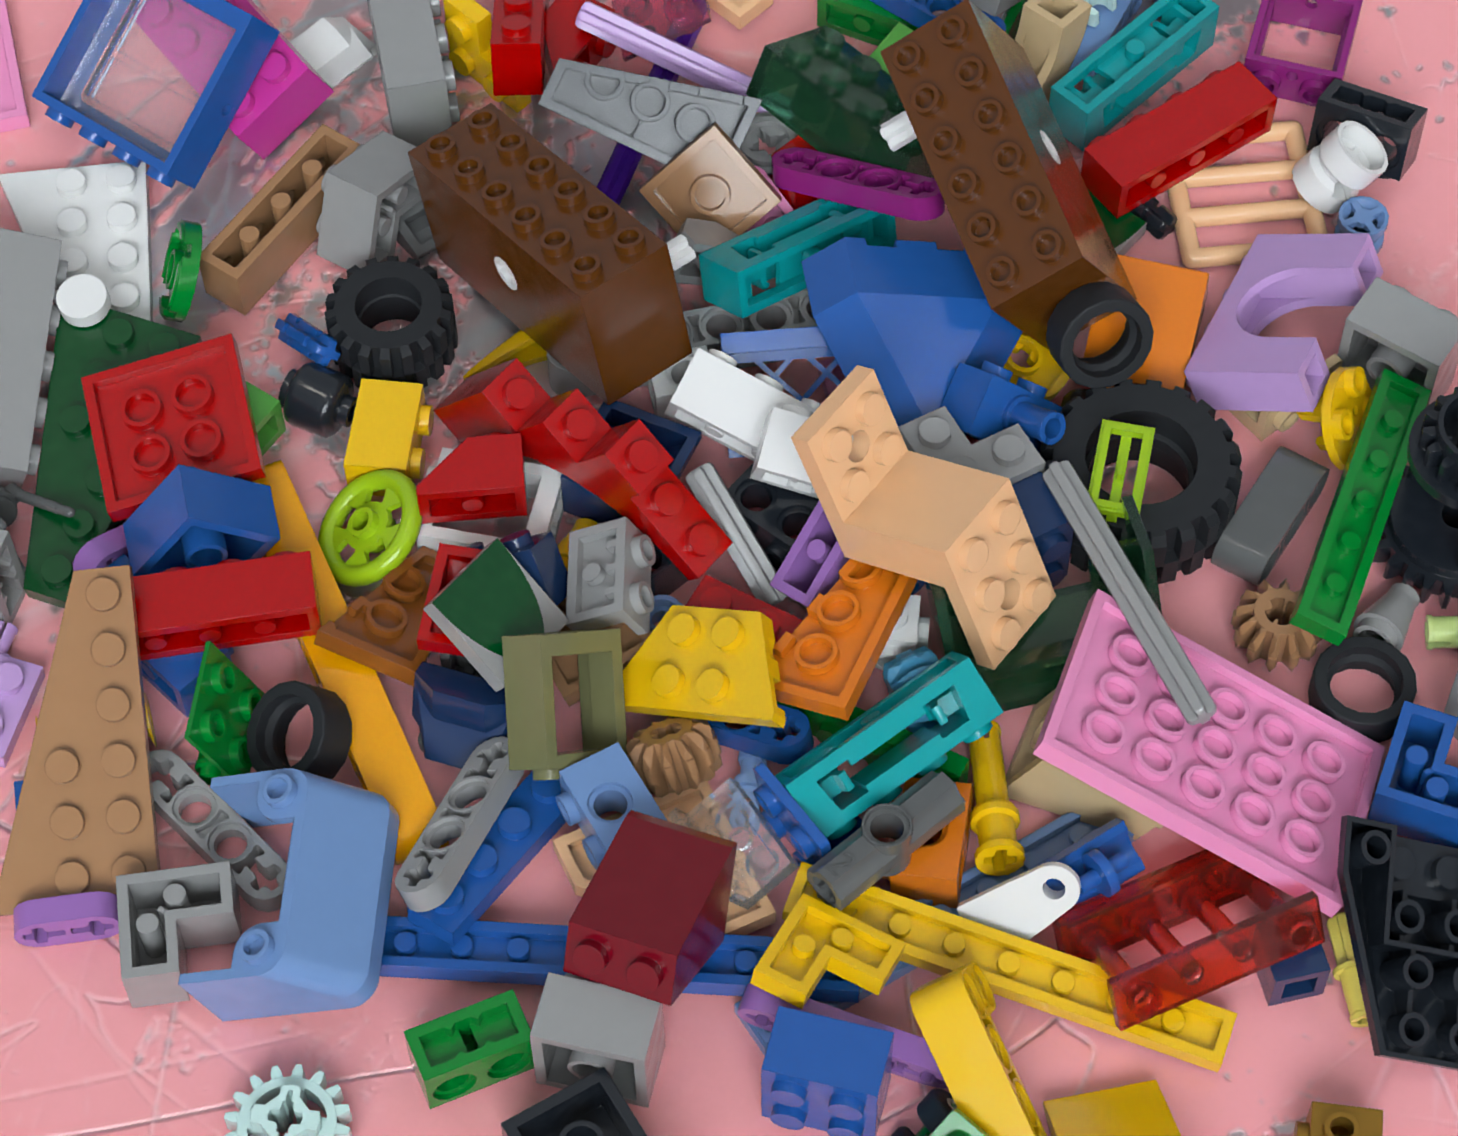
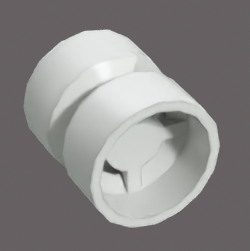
(1340, 166)

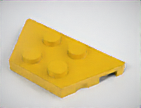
(707, 668)

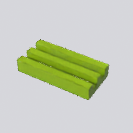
(1113, 507)

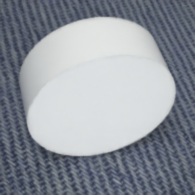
(83, 300)

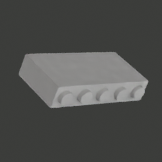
(27, 316)

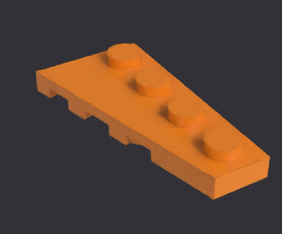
(840, 640)

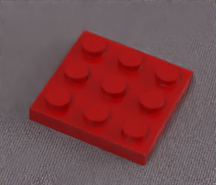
(171, 412)

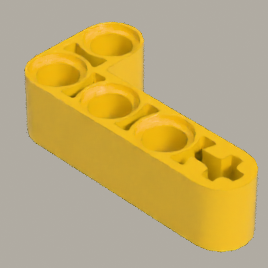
(971, 1054)

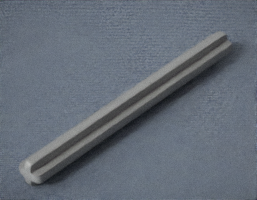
(1130, 593)

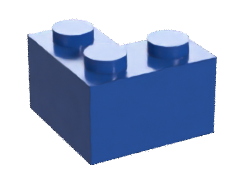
(1415, 783)

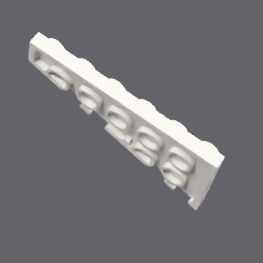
(101, 221)

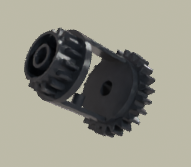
(1423, 519)

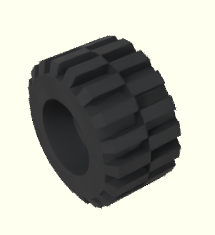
(387, 293)

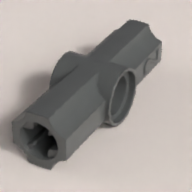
(864, 859)

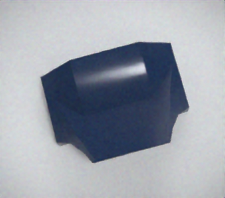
(455, 713)

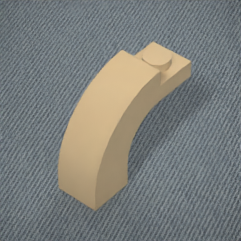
(1051, 36)

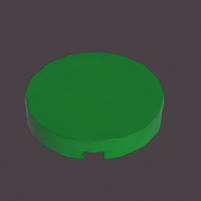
(181, 270)

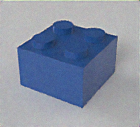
(200, 521)
(825, 1074)

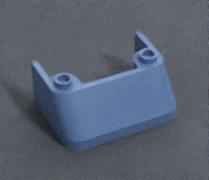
(332, 902)

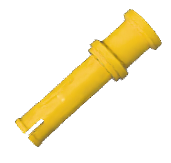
(994, 816)

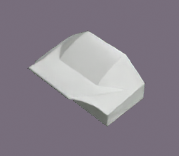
(334, 49)

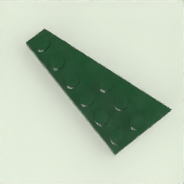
(68, 455)

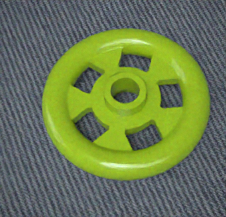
(370, 527)

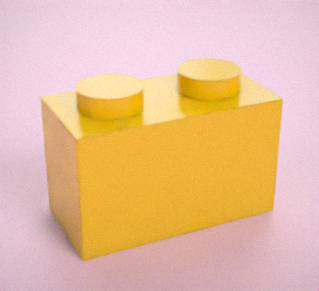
(388, 430)

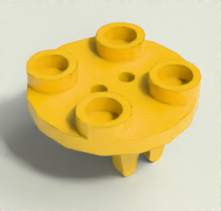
(1340, 412)

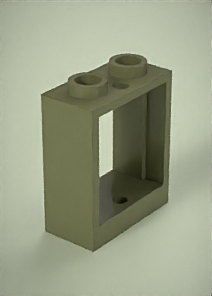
(531, 697)

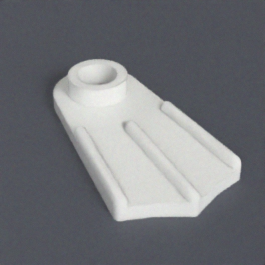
(1024, 902)

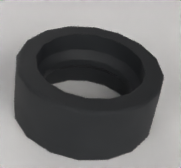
(1121, 359)
(1372, 656)
(271, 721)

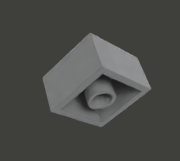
(1402, 335)
(595, 1027)

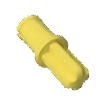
(1346, 968)

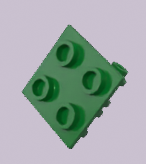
(221, 716)

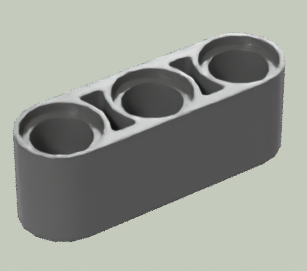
(1270, 516)

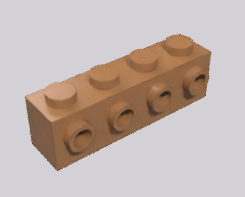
(273, 225)

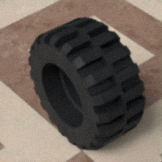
(1184, 444)

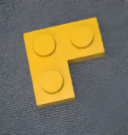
(469, 44)
(821, 940)

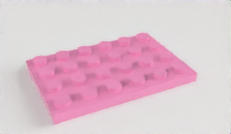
(1248, 785)

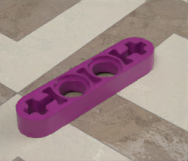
(857, 184)

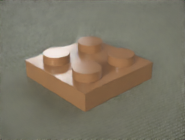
(711, 183)

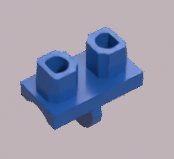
(1100, 860)

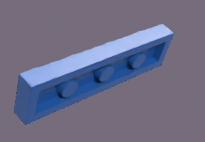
(513, 841)

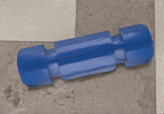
(307, 339)

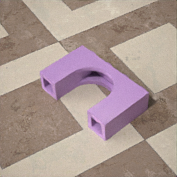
(1277, 276)

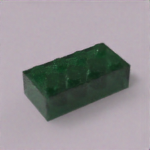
(833, 98)

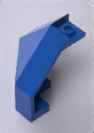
(906, 316)

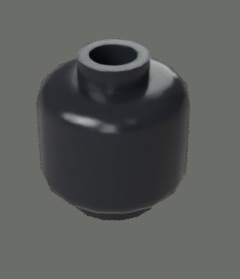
(318, 399)

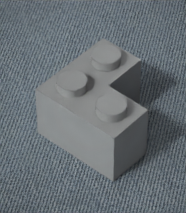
(365, 202)
(1003, 453)
(164, 916)

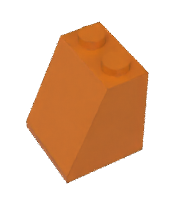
(1175, 304)

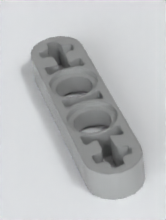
(218, 826)
(433, 873)

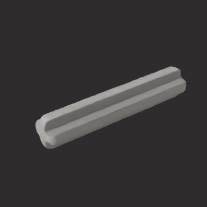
(745, 549)

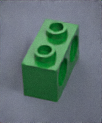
(470, 1048)

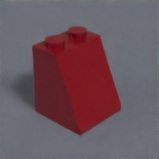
(652, 909)

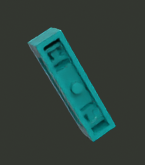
(1132, 67)
(778, 250)
(945, 692)

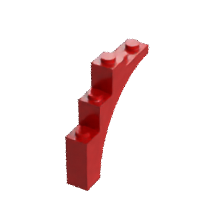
(616, 464)

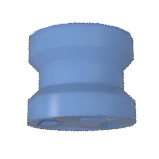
(1364, 216)

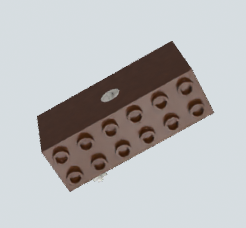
(1000, 166)
(553, 252)

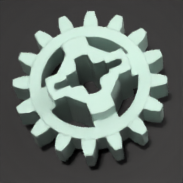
(275, 1102)

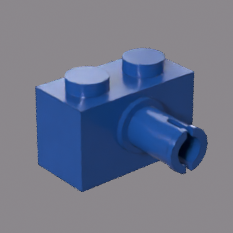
(987, 403)

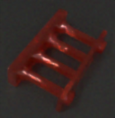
(1171, 897)

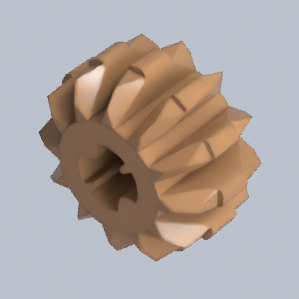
(1265, 629)
(675, 755)

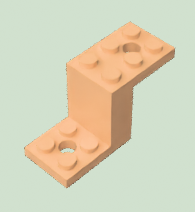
(924, 516)

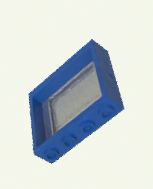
(155, 79)

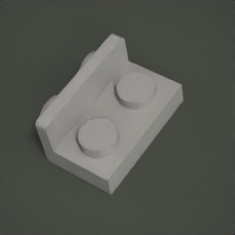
(610, 577)

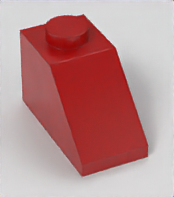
(476, 481)

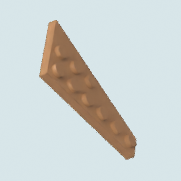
(88, 772)

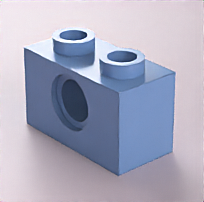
(599, 786)

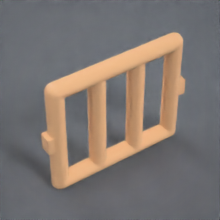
(1191, 218)

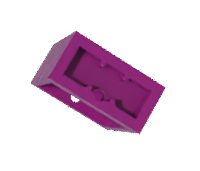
(1295, 80)

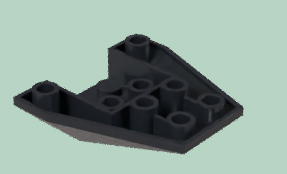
(1403, 939)

